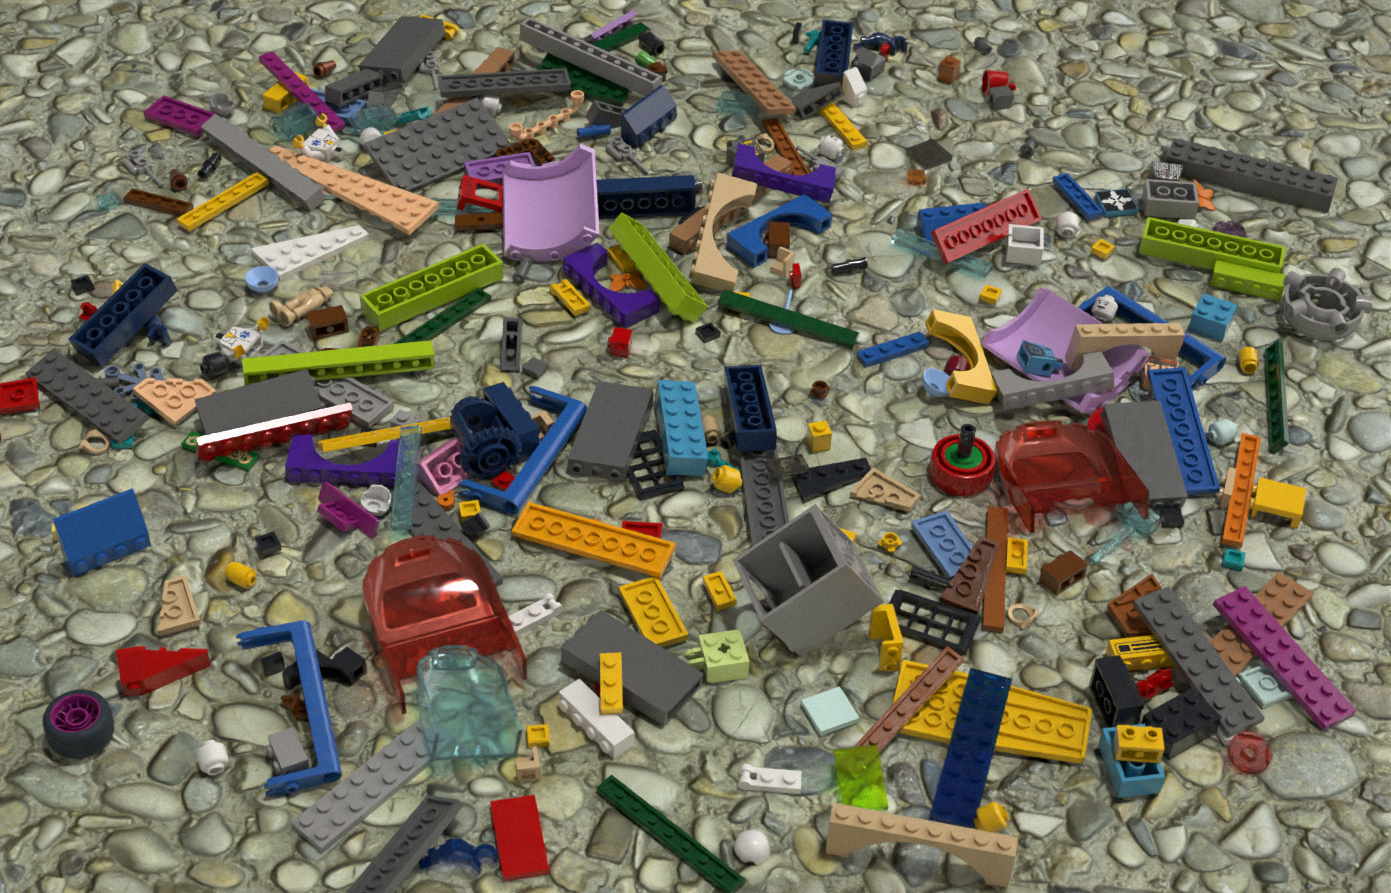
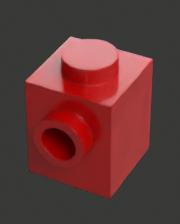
(620, 342)

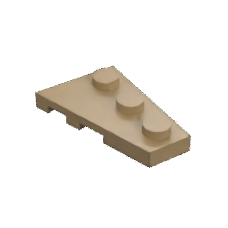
(178, 607)

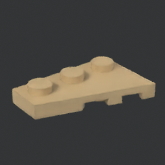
(886, 491)

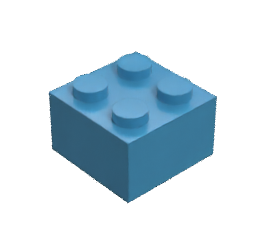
(1212, 317)

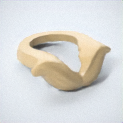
(765, 137)
(94, 433)
(1030, 611)

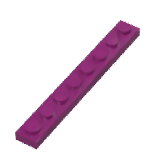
(299, 89)

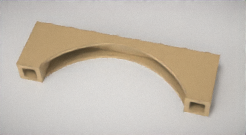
(710, 267)
(985, 851)

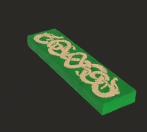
(239, 459)

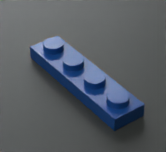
(1077, 196)
(892, 349)

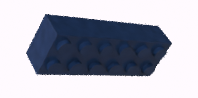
(833, 52)
(646, 196)
(123, 314)
(749, 408)

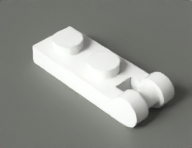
(535, 614)
(769, 780)

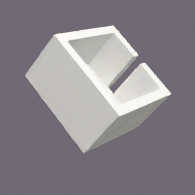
(1024, 244)

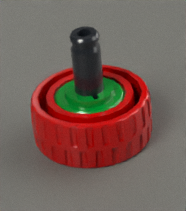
(962, 463)

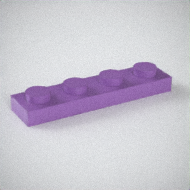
(606, 30)

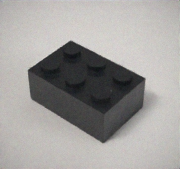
(1115, 692)
(1183, 722)

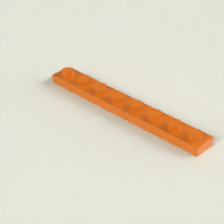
(1240, 500)

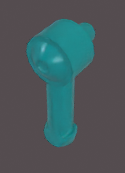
(814, 36)
(715, 460)

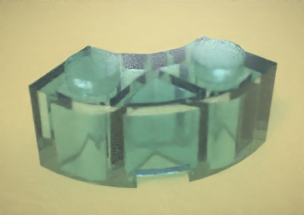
(378, 117)

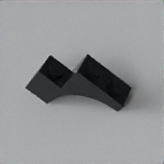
(344, 666)

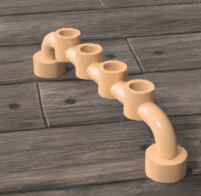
(516, 129)

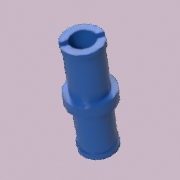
(593, 131)

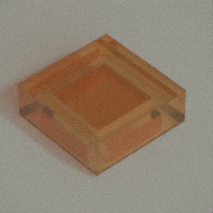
(916, 177)

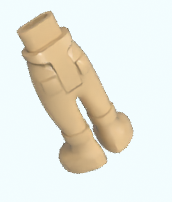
(299, 305)

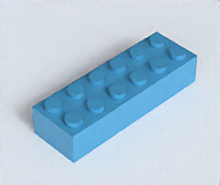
(681, 428)

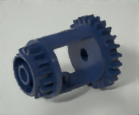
(483, 440)

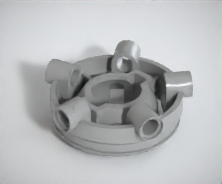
(1337, 298)

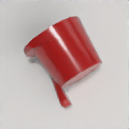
(995, 79)

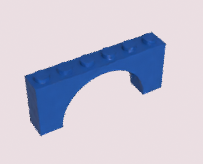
(799, 212)

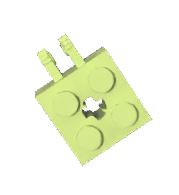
(721, 656)

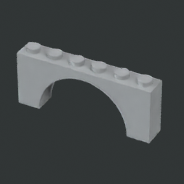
(1017, 392)

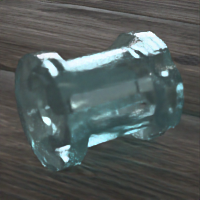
(107, 200)

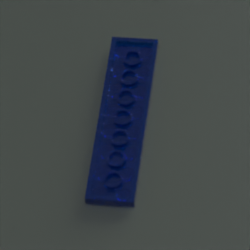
(971, 749)

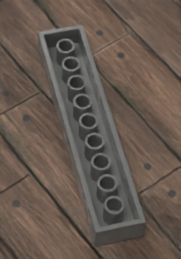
(1253, 175)

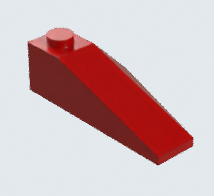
(151, 669)

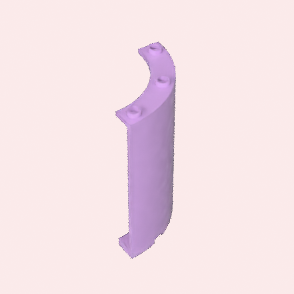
(550, 207)
(1050, 323)

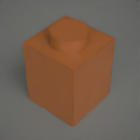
(949, 69)

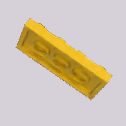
(653, 612)

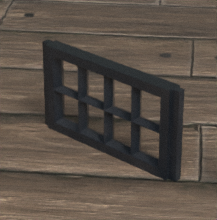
(659, 489)
(966, 635)

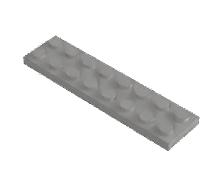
(366, 403)
(364, 789)

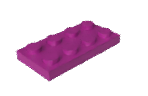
(178, 115)

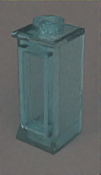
(737, 103)

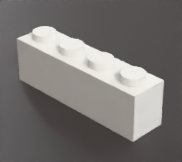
(585, 709)

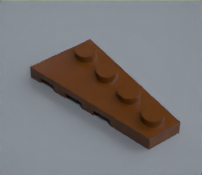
(972, 577)

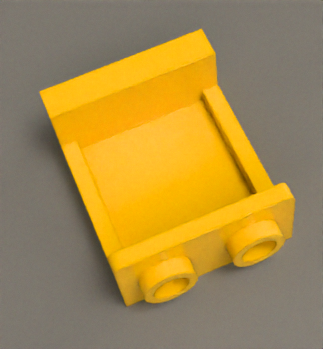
(1278, 499)
(885, 625)

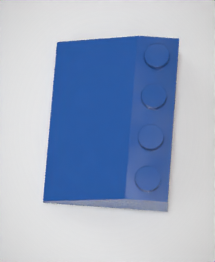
(101, 532)

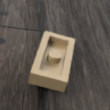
(1225, 492)

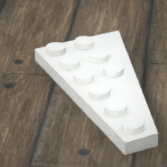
(301, 253)

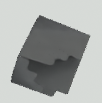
(868, 63)

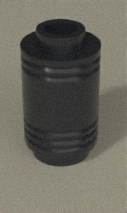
(651, 42)

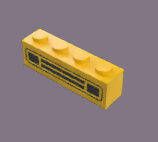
(1139, 652)

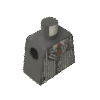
(1165, 171)

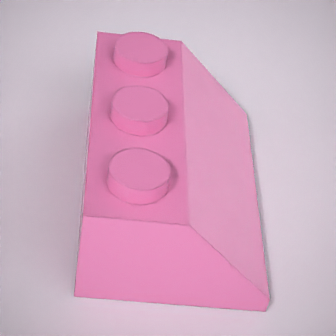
(441, 468)

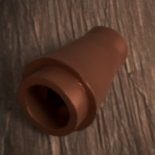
(323, 68)
(178, 180)

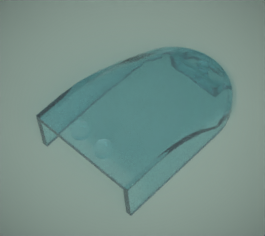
(465, 706)

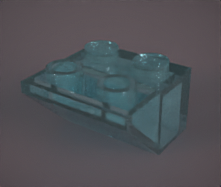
(296, 120)

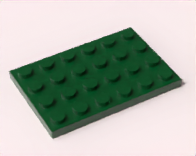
(590, 84)

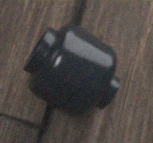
(214, 365)

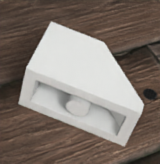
(853, 88)

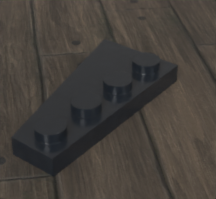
(829, 477)

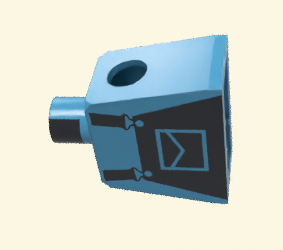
(1037, 359)

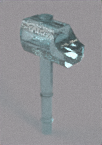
(1134, 523)

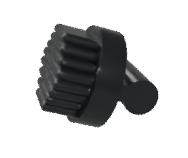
(475, 526)

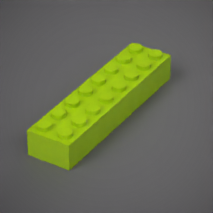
(1203, 247)
(657, 268)
(431, 287)

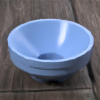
(262, 275)
(934, 382)

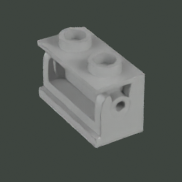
(287, 752)

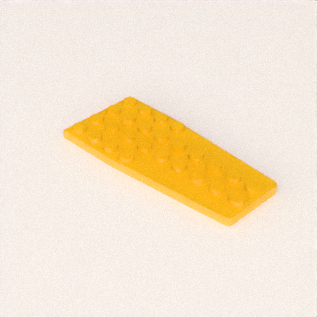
(1029, 727)

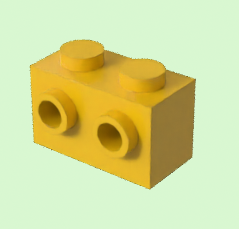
(1138, 744)

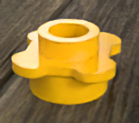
(890, 541)

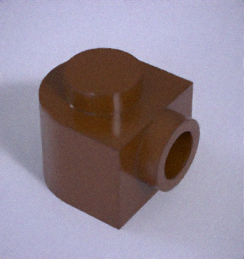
(659, 69)

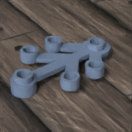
(139, 369)

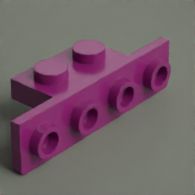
(345, 512)

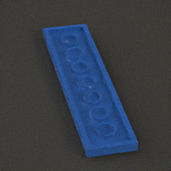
(1183, 421)

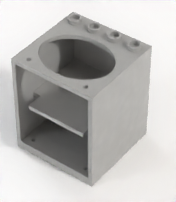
(809, 580)

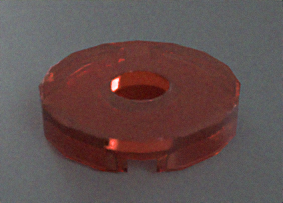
(1242, 760)

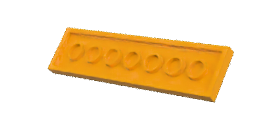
(594, 539)

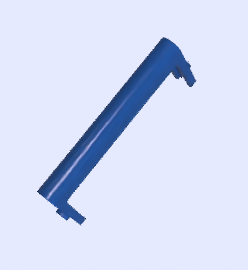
(1208, 359)
(511, 500)
(326, 752)

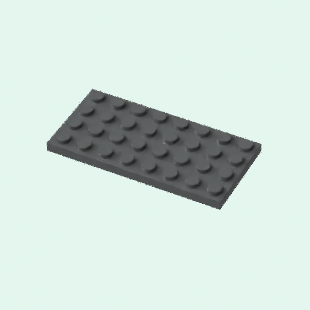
(436, 146)

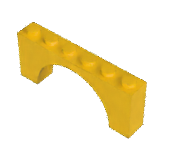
(960, 332)

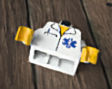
(322, 144)
(242, 342)

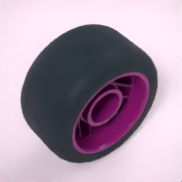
(78, 723)

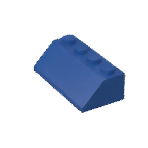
(934, 218)

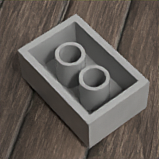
(1170, 199)

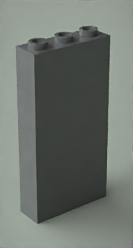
(404, 47)
(259, 402)
(610, 431)
(1146, 444)
(651, 676)

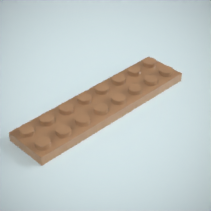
(753, 82)
(1282, 599)

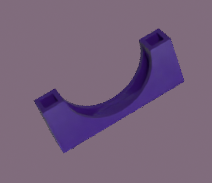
(816, 185)
(623, 307)
(308, 466)

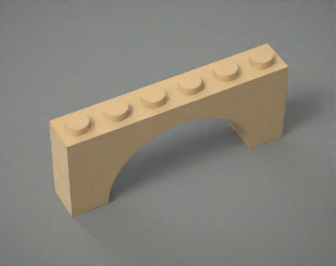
(1161, 338)

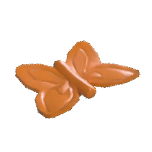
(1204, 197)
(626, 279)

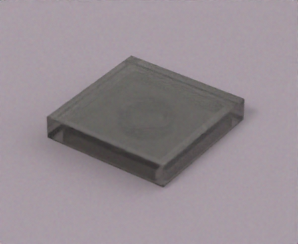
(929, 154)

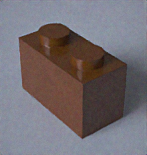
(778, 236)
(327, 322)
(1063, 572)

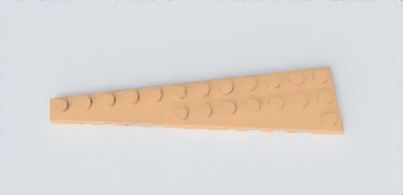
(390, 203)

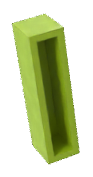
(1248, 280)

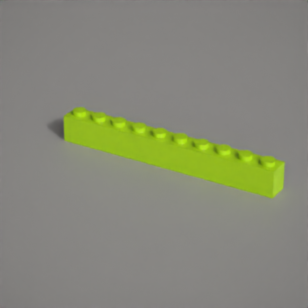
(343, 362)

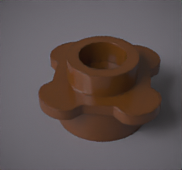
(819, 389)

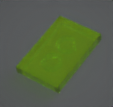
(860, 777)

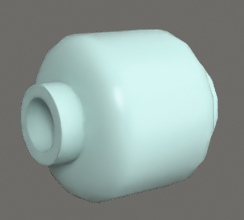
(1222, 432)

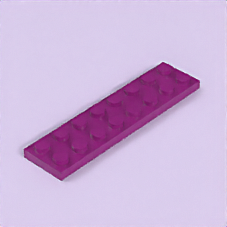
(1284, 658)

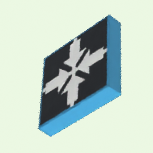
(1116, 202)

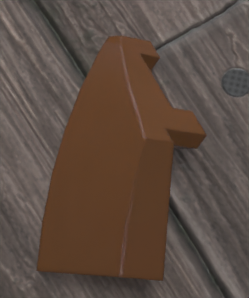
(296, 707)

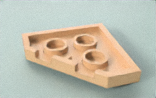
(172, 397)

